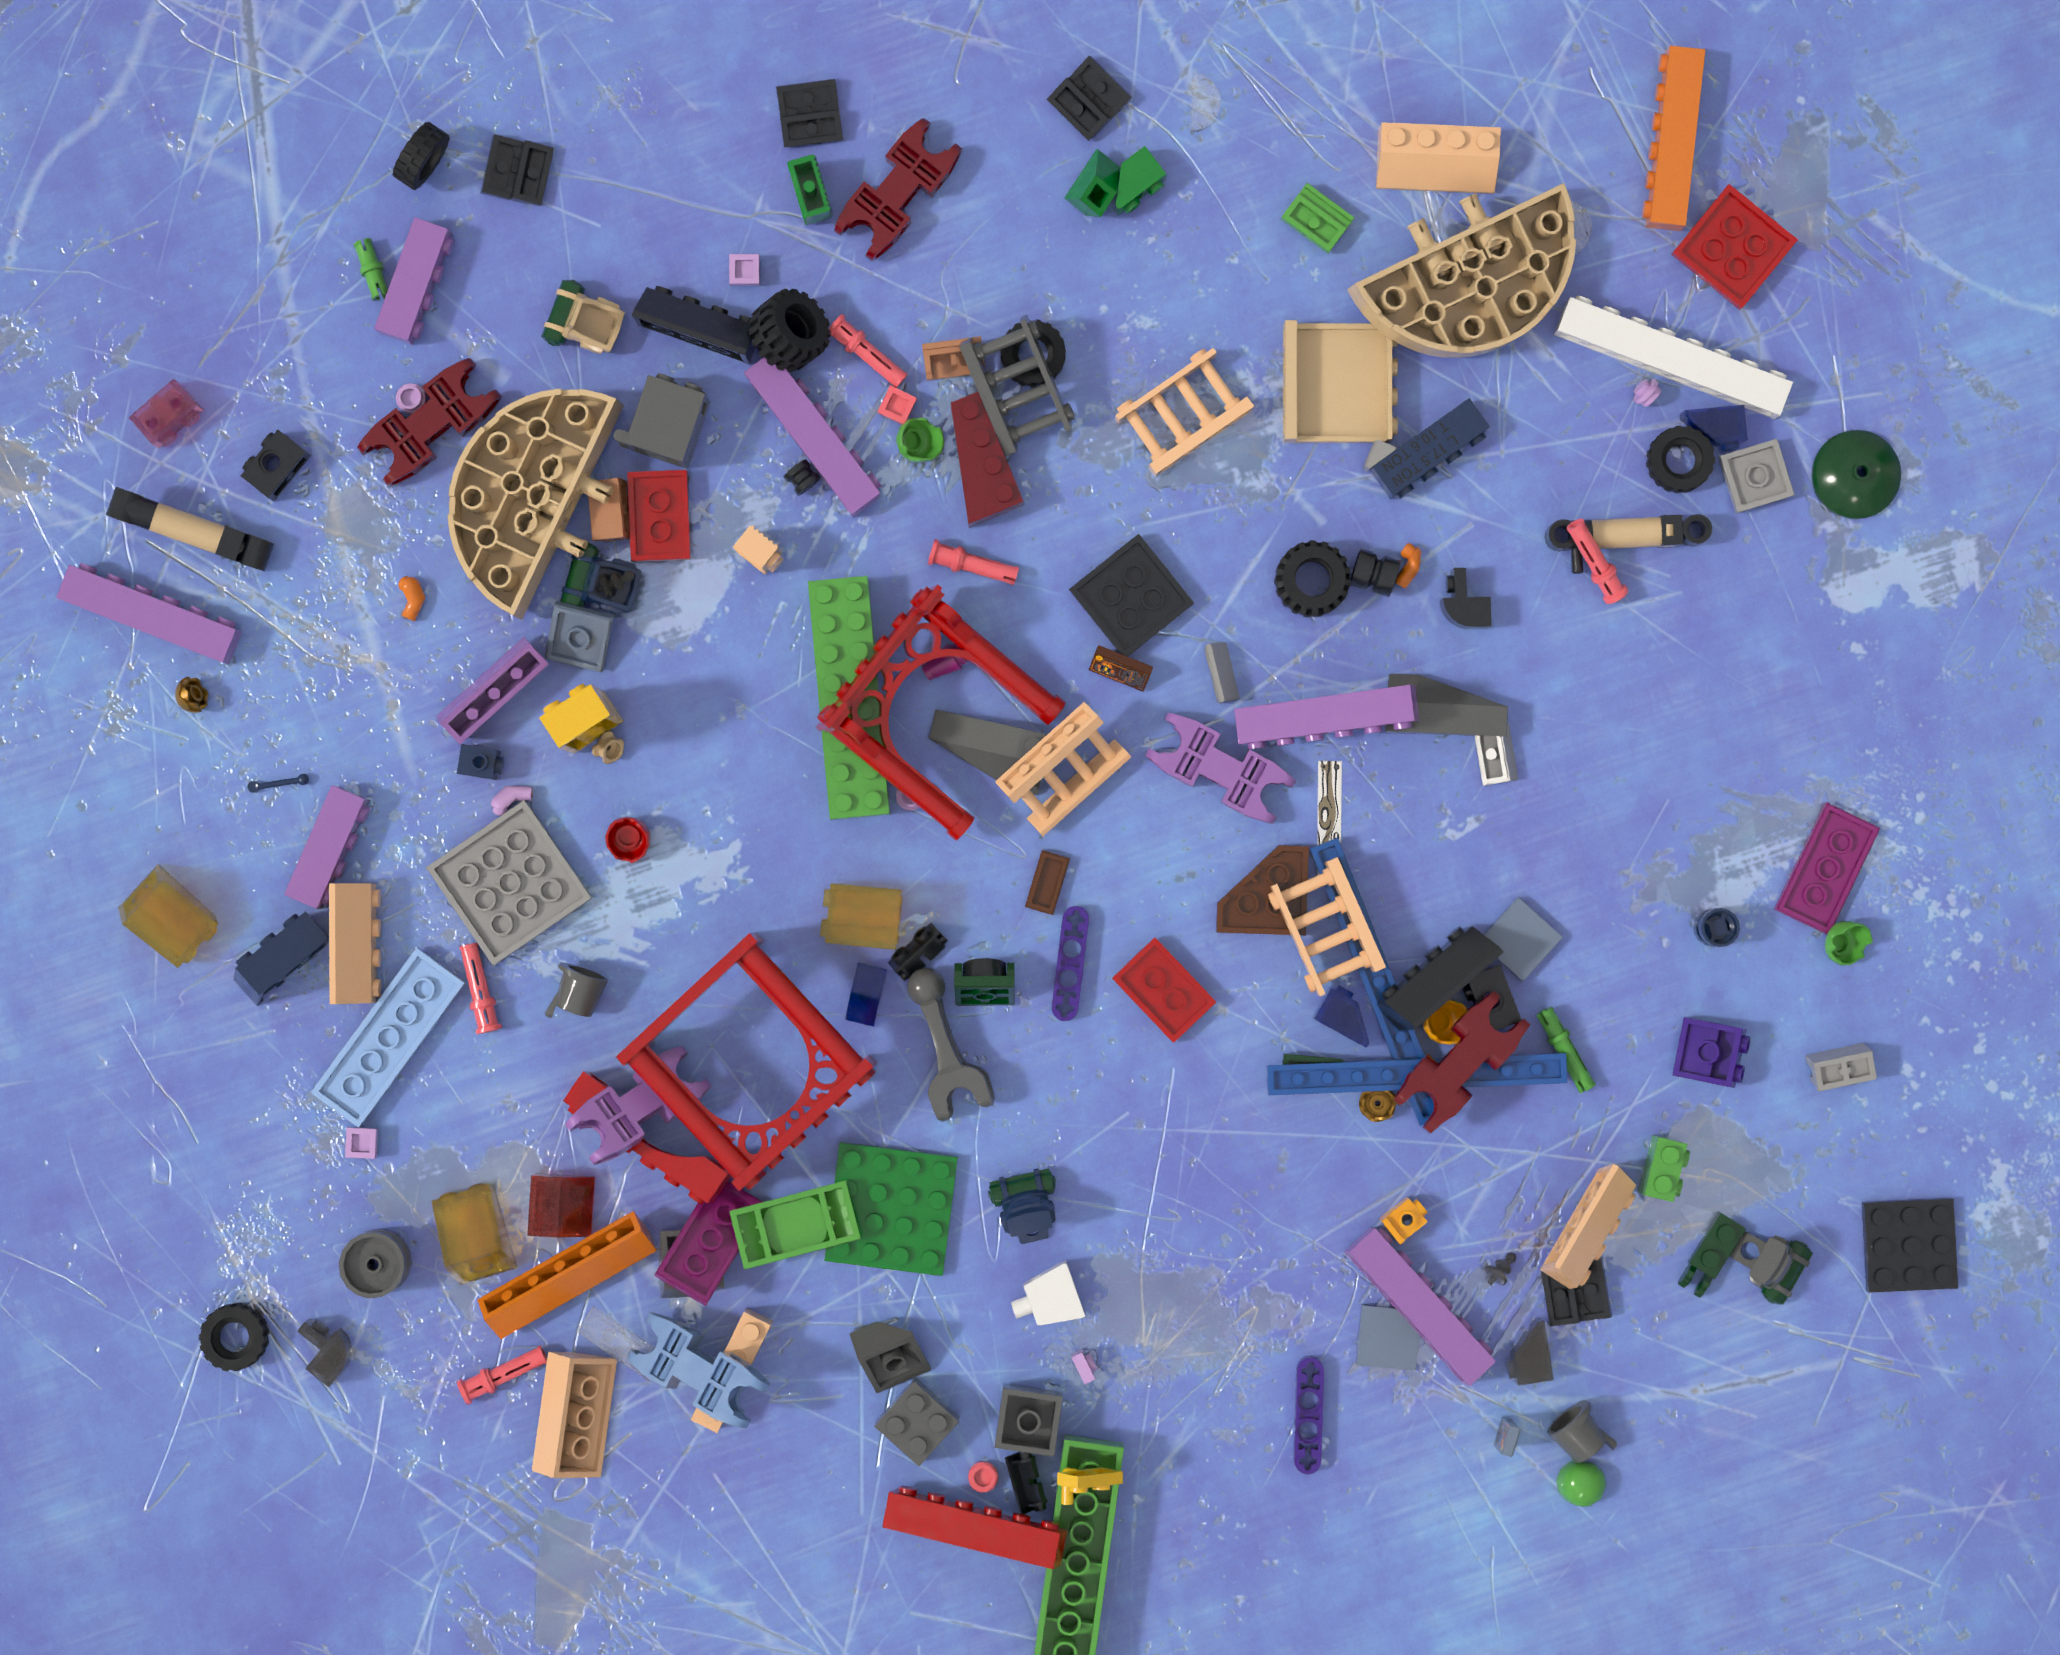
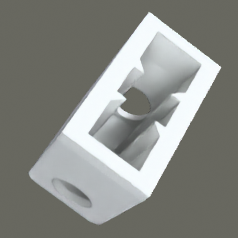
(1050, 1297)

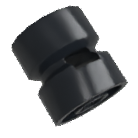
(1374, 572)

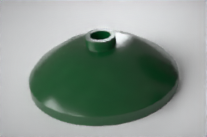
(1837, 479)

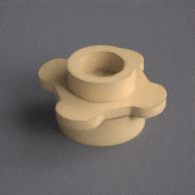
(611, 753)

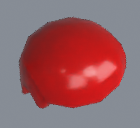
(628, 839)

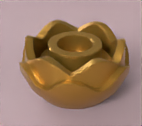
(191, 695)
(1377, 1113)

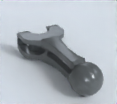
(926, 989)

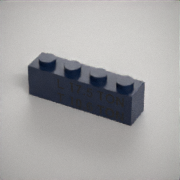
(1429, 449)

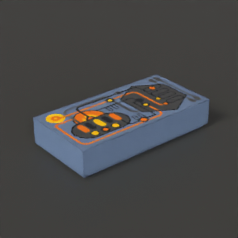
(1507, 1437)

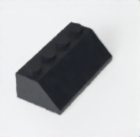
(695, 324)
(1438, 978)

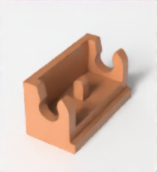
(946, 359)
(611, 520)

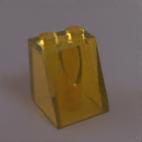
(862, 916)
(167, 917)
(473, 1234)

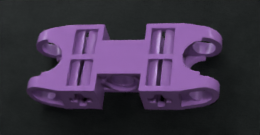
(1220, 768)
(619, 1118)

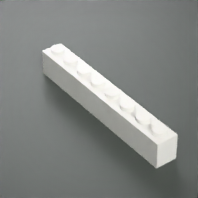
(1672, 357)

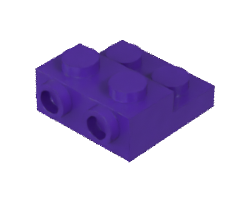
(1711, 1052)

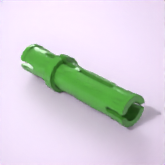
(1562, 1043)

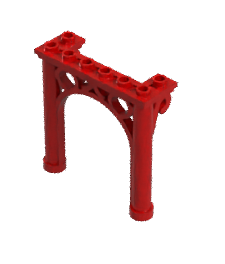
(974, 649)

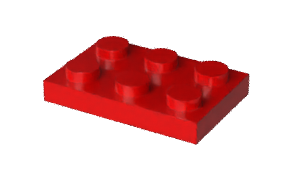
(659, 515)
(1164, 990)

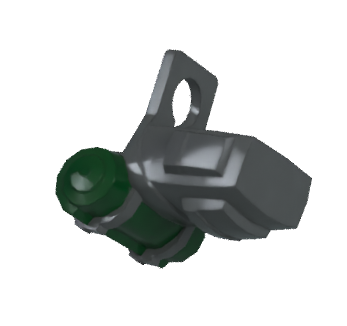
(1776, 1266)

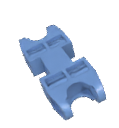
(716, 1379)

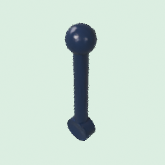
(254, 786)

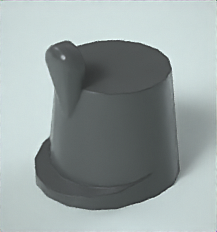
(577, 991)
(1578, 1433)

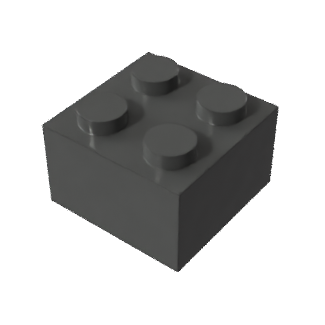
(1028, 1419)
(917, 1421)

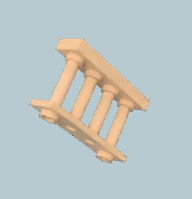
(1209, 423)
(1049, 753)
(1355, 930)

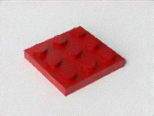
(1734, 247)

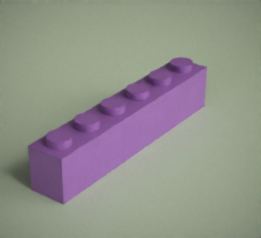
(814, 436)
(148, 614)
(1327, 715)
(1420, 1306)

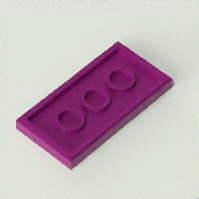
(1827, 868)
(705, 1246)

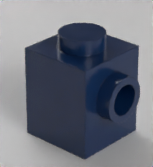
(480, 762)

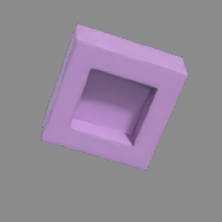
(744, 269)
(361, 1142)
(1084, 1365)

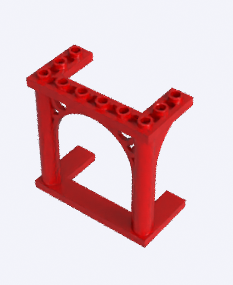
(703, 1124)

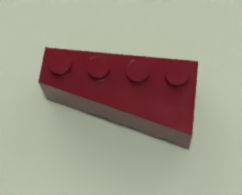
(983, 466)

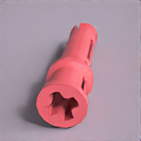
(855, 342)
(959, 560)
(1602, 572)
(471, 953)
(488, 1379)

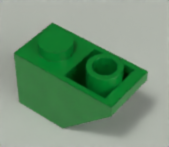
(1138, 177)
(1095, 185)

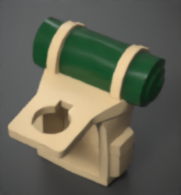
(582, 319)

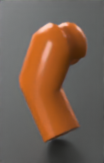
(1412, 566)

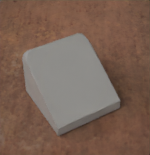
(1377, 453)

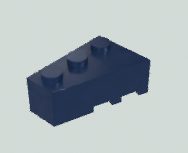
(279, 956)

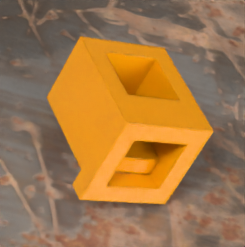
(1393, 1217)

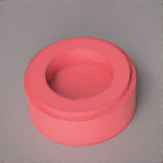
(983, 1476)

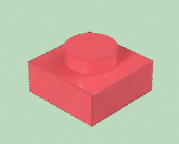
(897, 405)

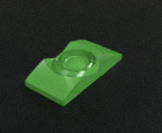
(794, 1225)

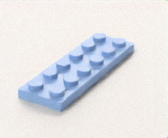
(388, 1037)

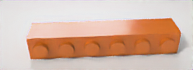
(1674, 138)
(566, 1275)

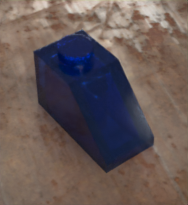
(1722, 425)
(866, 994)
(1342, 1015)

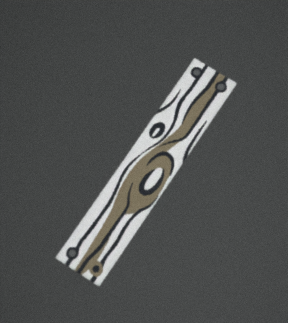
(1329, 801)

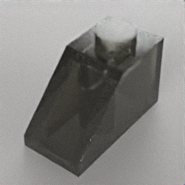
(1531, 1356)

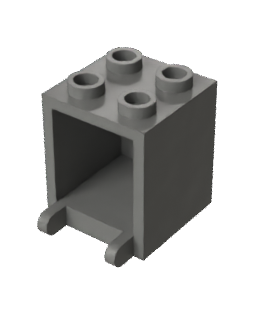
(666, 421)

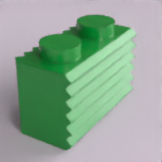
(810, 189)

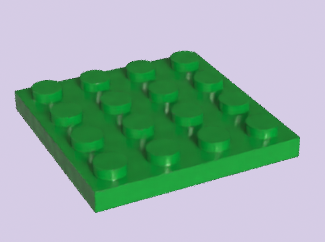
(899, 1207)

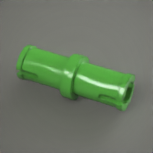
(371, 268)

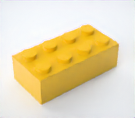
(580, 718)

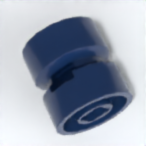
(1716, 927)

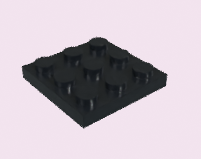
(1131, 596)
(1909, 1245)

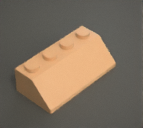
(1437, 157)
(353, 943)
(1589, 1226)
(574, 1415)

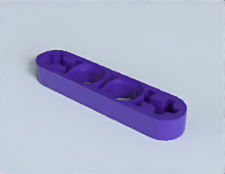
(1068, 963)
(1312, 1415)

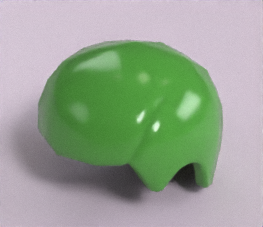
(919, 440)
(1847, 942)
(1581, 1483)

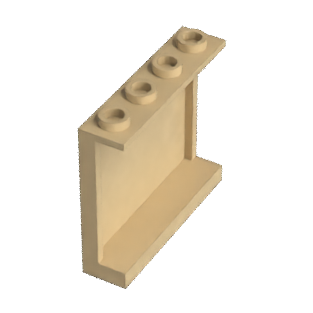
(1338, 383)

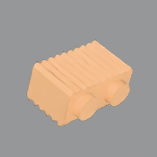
(759, 550)

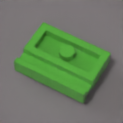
(1317, 218)

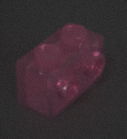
(167, 414)

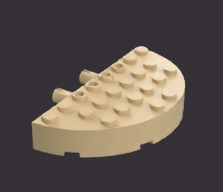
(1478, 284)
(522, 486)

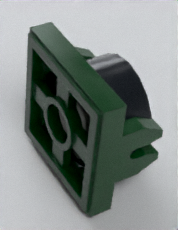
(984, 983)

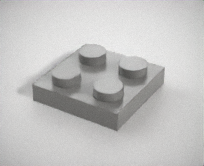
(1756, 476)

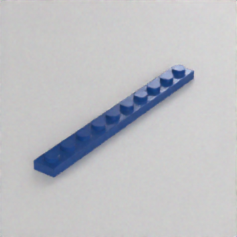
(1401, 1044)
(1392, 1073)

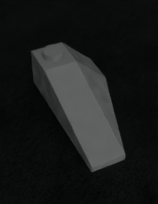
(1450, 710)
(983, 743)

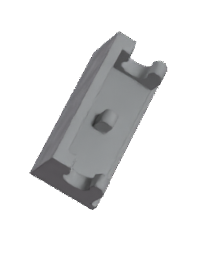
(1841, 1066)

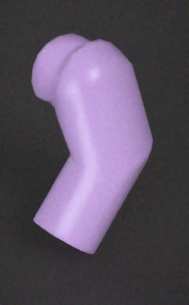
(508, 795)

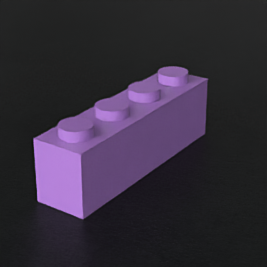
(414, 281)
(491, 690)
(327, 847)

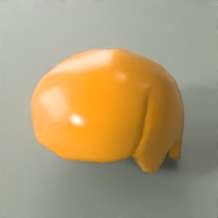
(1440, 1023)

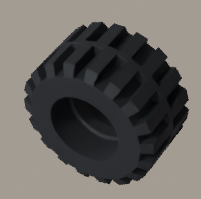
(789, 330)
(1328, 558)

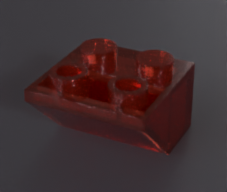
(561, 1205)

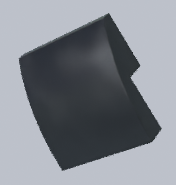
(1089, 98)
(809, 112)
(517, 170)
(1580, 1303)

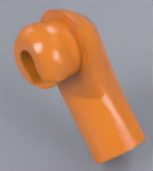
(414, 596)

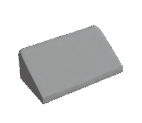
(1221, 672)
(1496, 758)

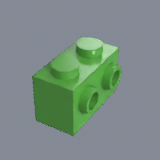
(1664, 1168)

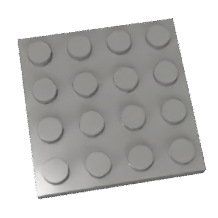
(509, 882)

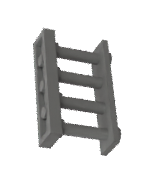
(999, 408)

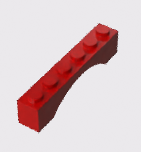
(698, 1174)

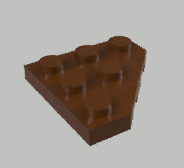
(1247, 904)

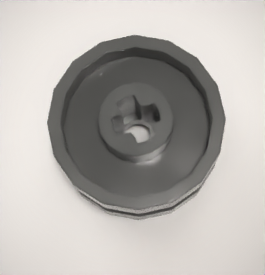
(358, 1269)

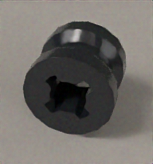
(802, 477)

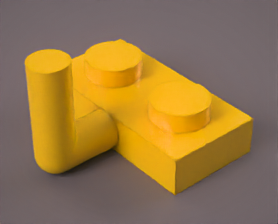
(1080, 1480)

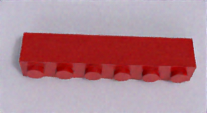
(975, 1528)

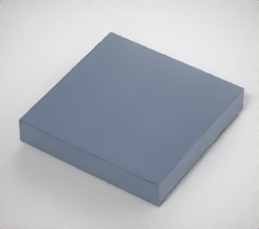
(579, 636)
(1523, 938)
(1386, 1339)

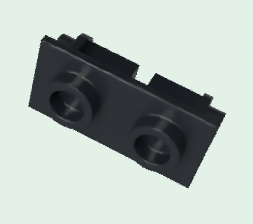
(925, 941)
(1023, 1477)

